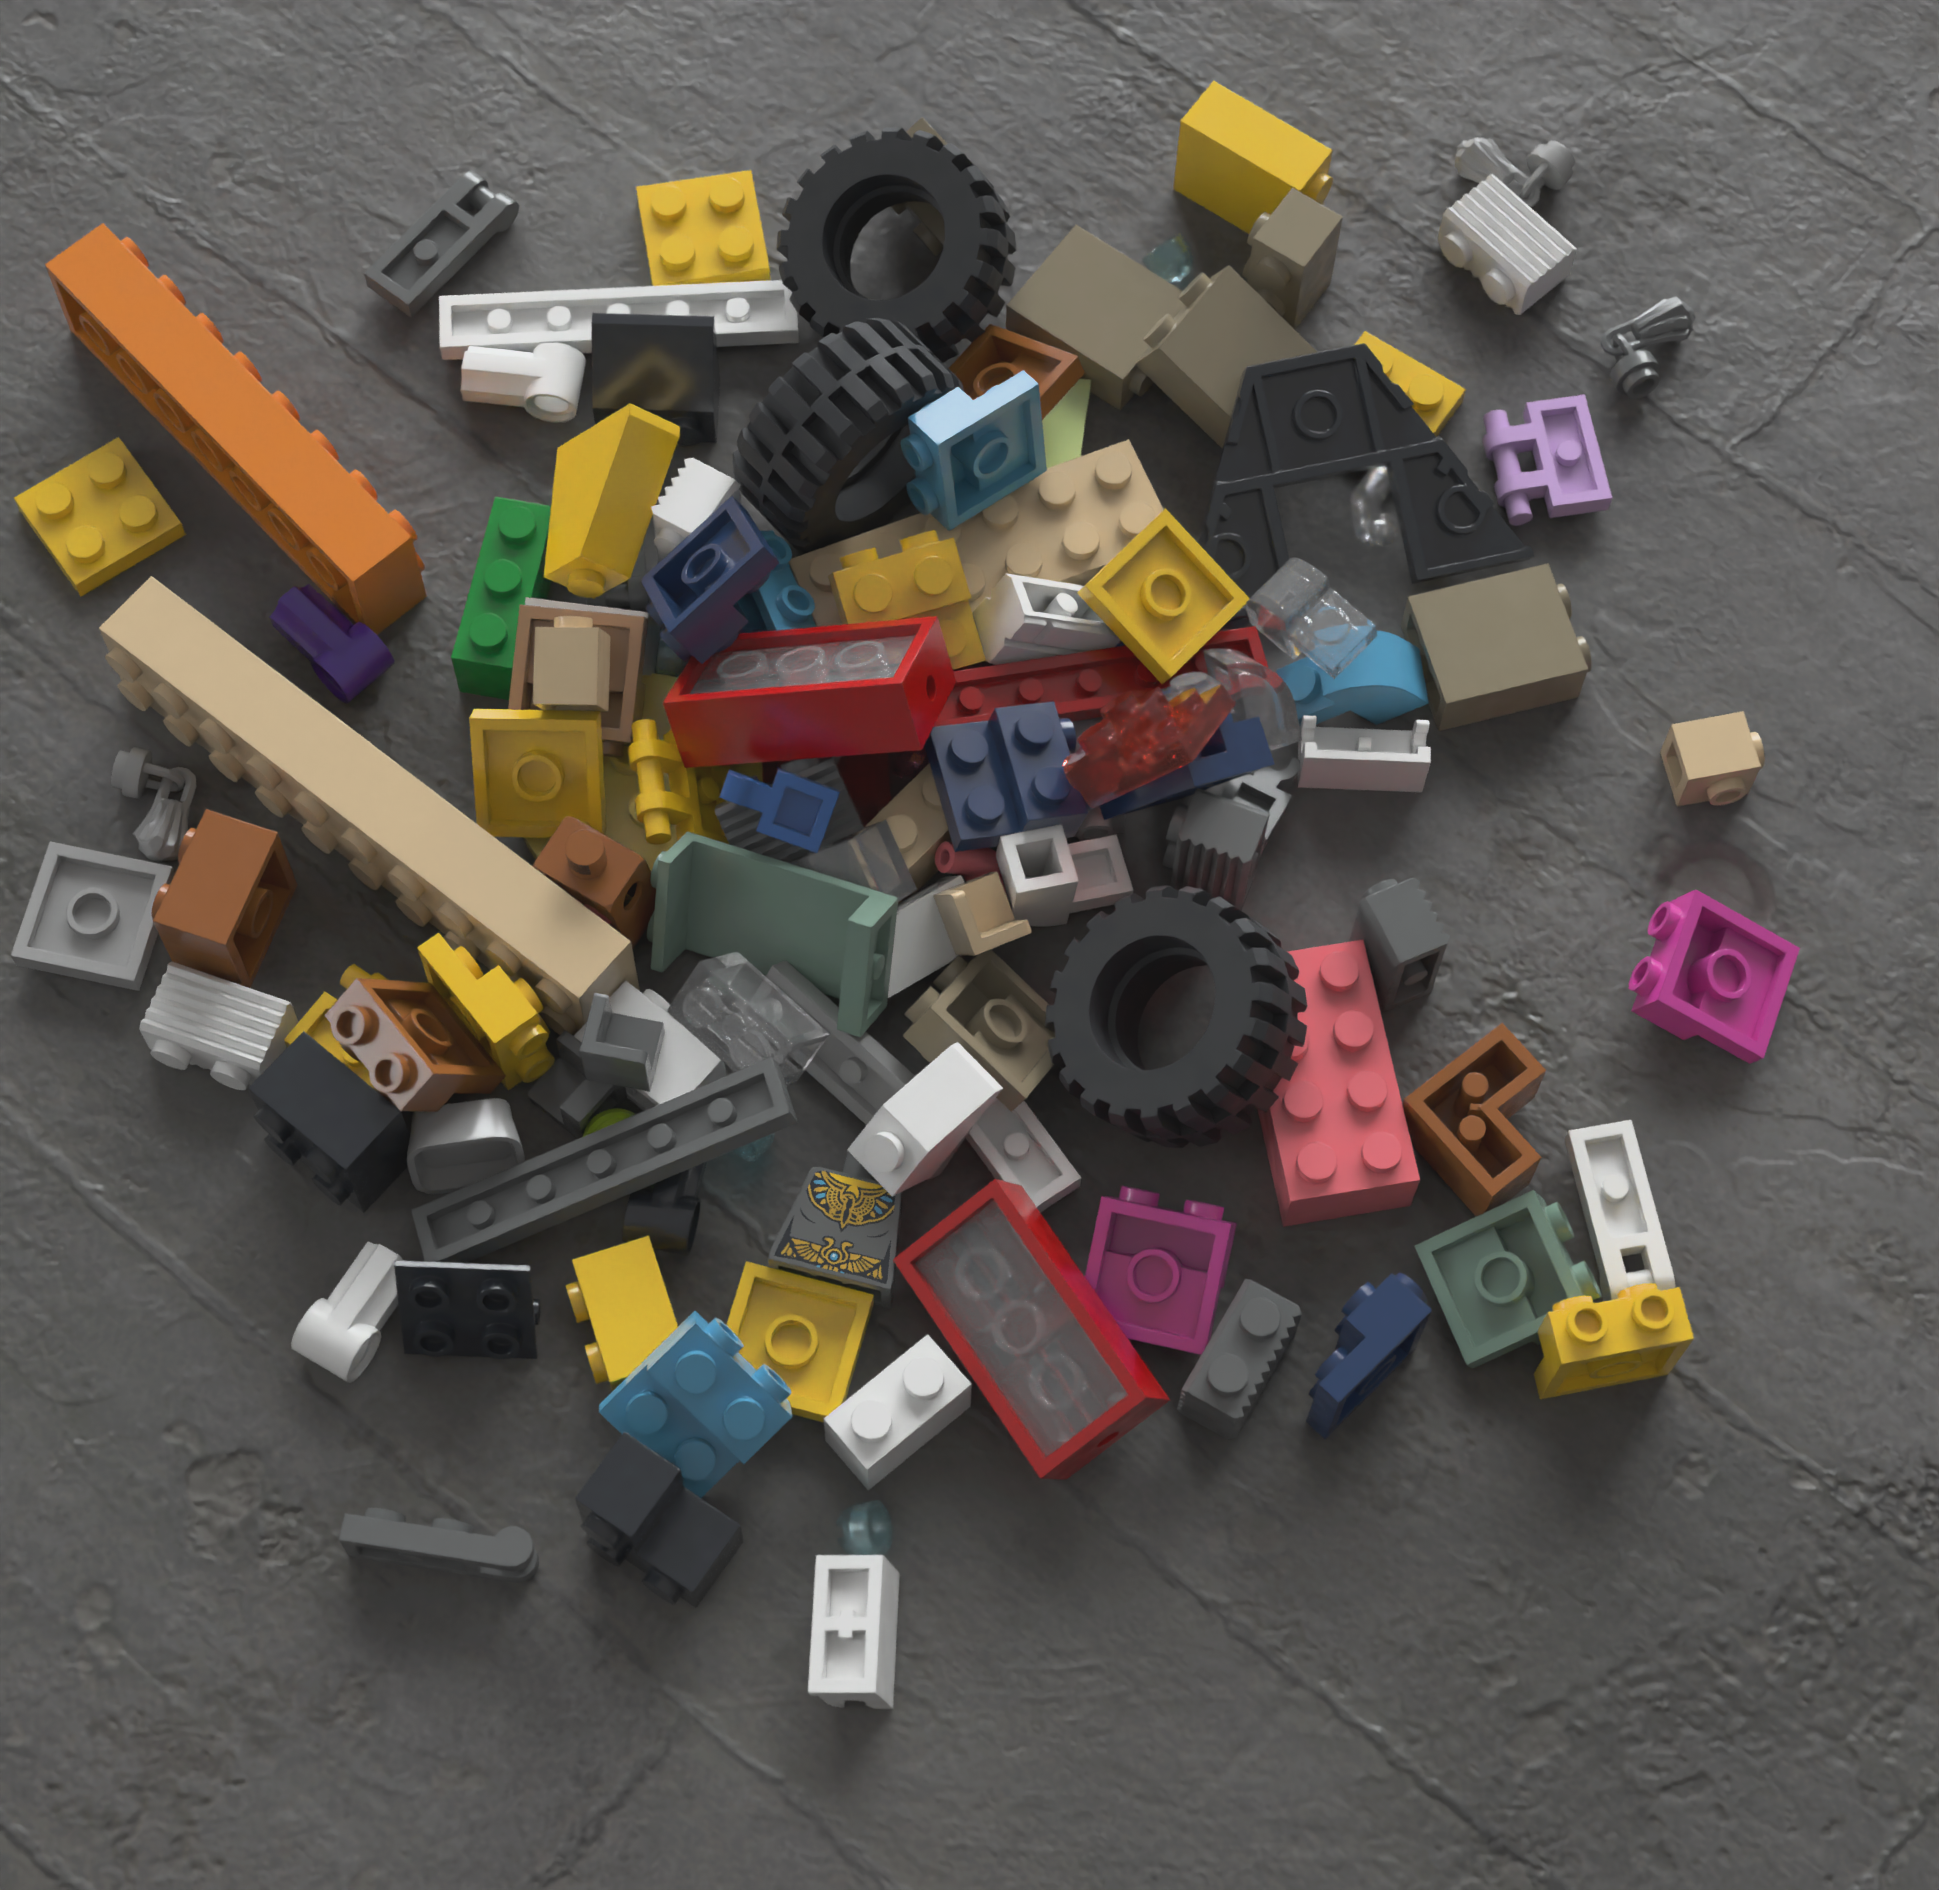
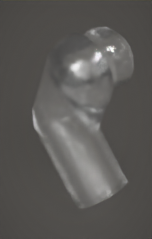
(1366, 503)

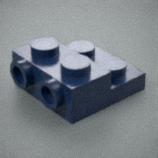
(702, 580)
(1229, 754)
(1005, 775)
(1373, 1341)

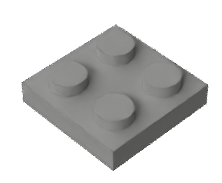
(91, 916)

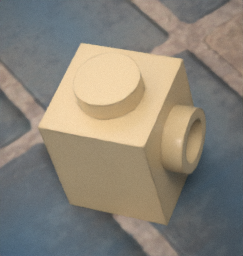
(571, 666)
(1712, 759)

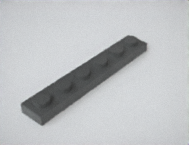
(605, 1165)

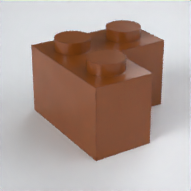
(1463, 1124)

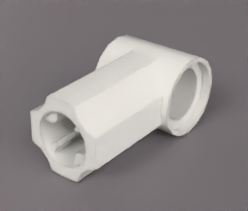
(539, 381)
(347, 1326)

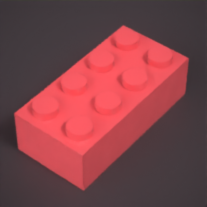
(1340, 1121)

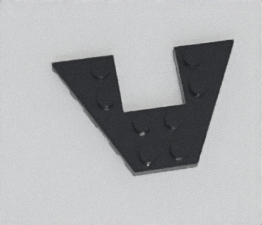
(1331, 419)

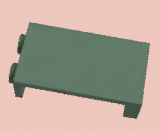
(774, 912)

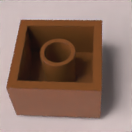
(225, 898)

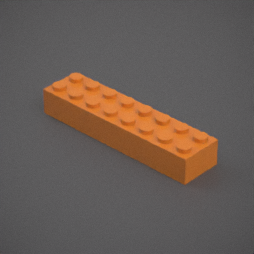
(239, 429)

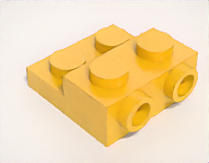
(911, 584)
(493, 1008)
(1611, 1340)

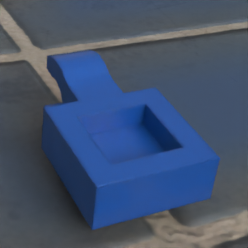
(791, 808)

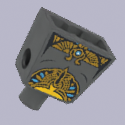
(842, 1232)

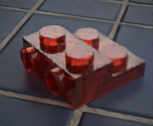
(1143, 740)

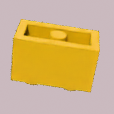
(626, 1307)

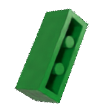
(505, 574)

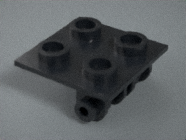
(467, 1309)

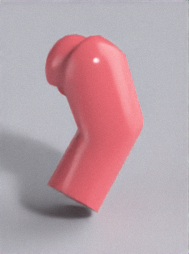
(966, 863)

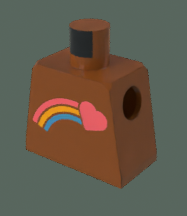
(600, 875)

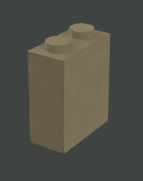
(1097, 308)
(1211, 342)
(1496, 646)

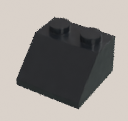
(660, 366)

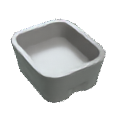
(462, 1145)

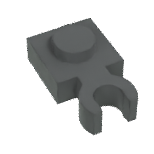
(1265, 792)

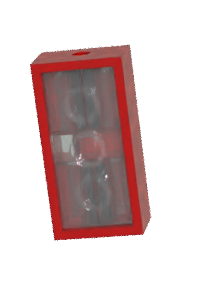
(813, 693)
(1030, 1330)

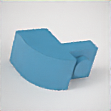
(1376, 685)

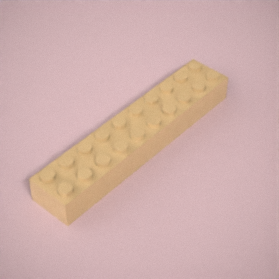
(363, 805)

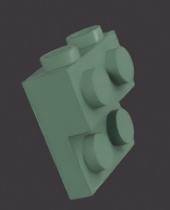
(1504, 1275)

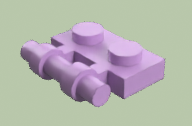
(1565, 456)

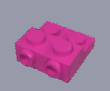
(1713, 975)
(1160, 1267)

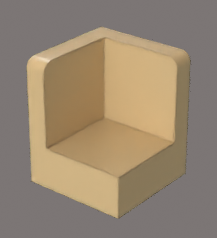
(979, 915)

